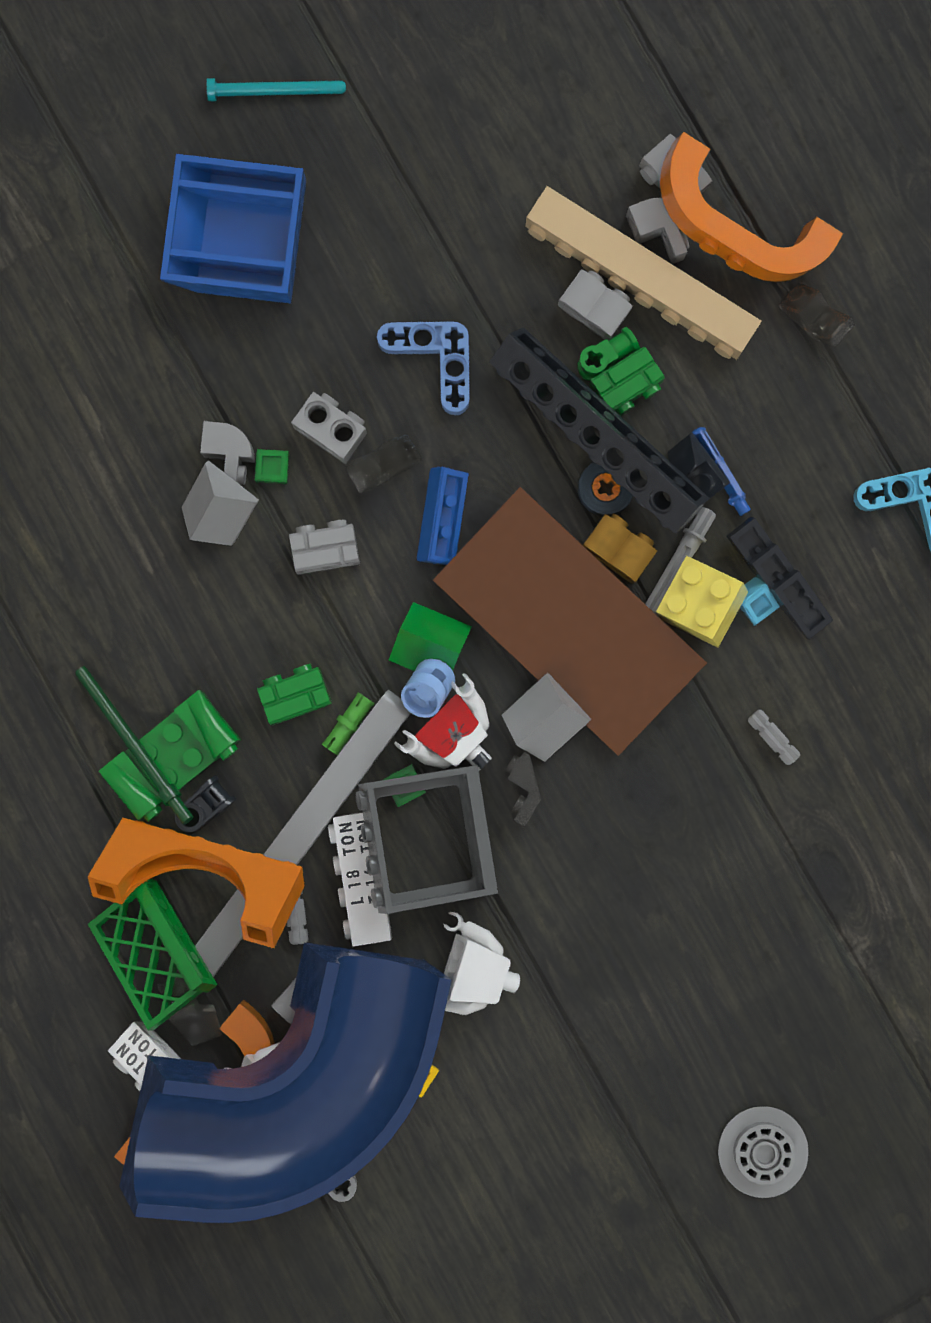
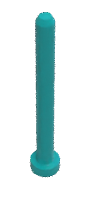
(273, 88)

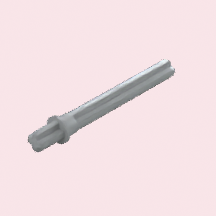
(688, 546)

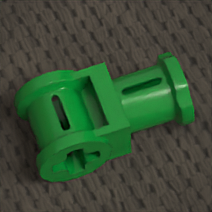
(606, 353)

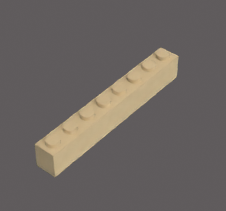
(641, 273)

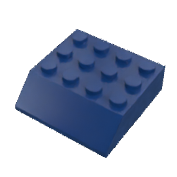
(233, 228)

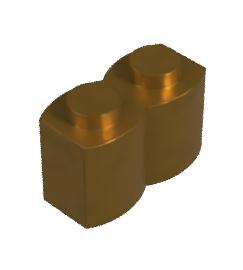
(619, 548)

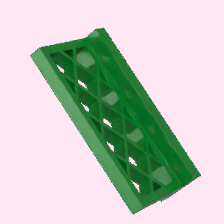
(176, 942)

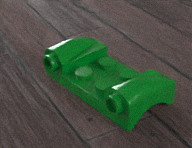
(180, 748)

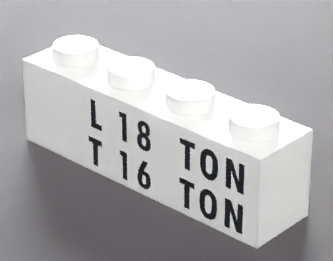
(363, 921)
(133, 1050)

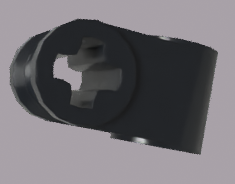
(206, 804)

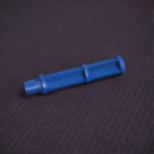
(736, 495)

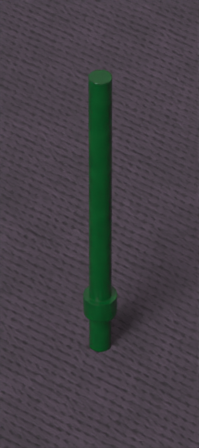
(168, 793)

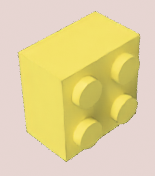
(702, 601)

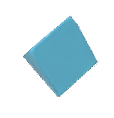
(758, 601)

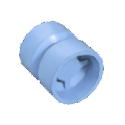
(427, 688)

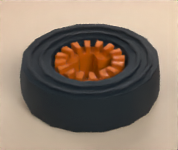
(601, 503)

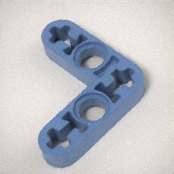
(437, 346)

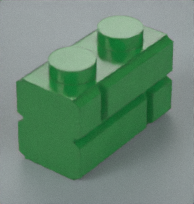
(628, 381)
(294, 695)

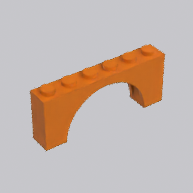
(145, 851)

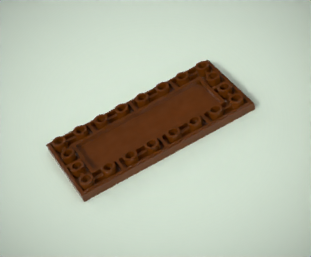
(570, 619)

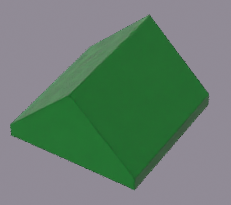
(428, 636)

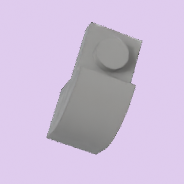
(651, 220)
(228, 444)

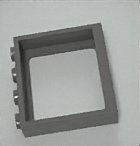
(483, 874)

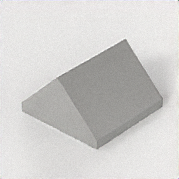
(217, 507)
(544, 718)

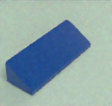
(442, 515)

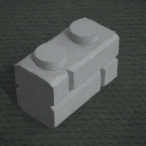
(324, 547)

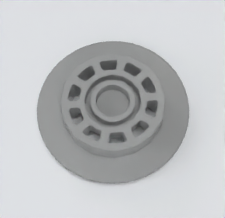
(763, 1152)

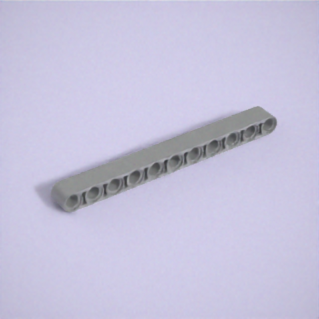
(311, 817)

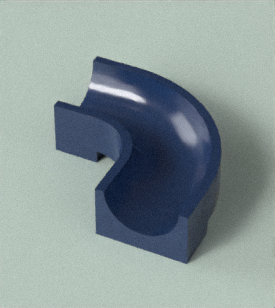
(303, 1115)

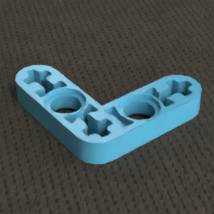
(916, 492)

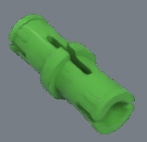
(348, 723)

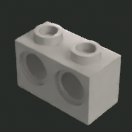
(325, 433)

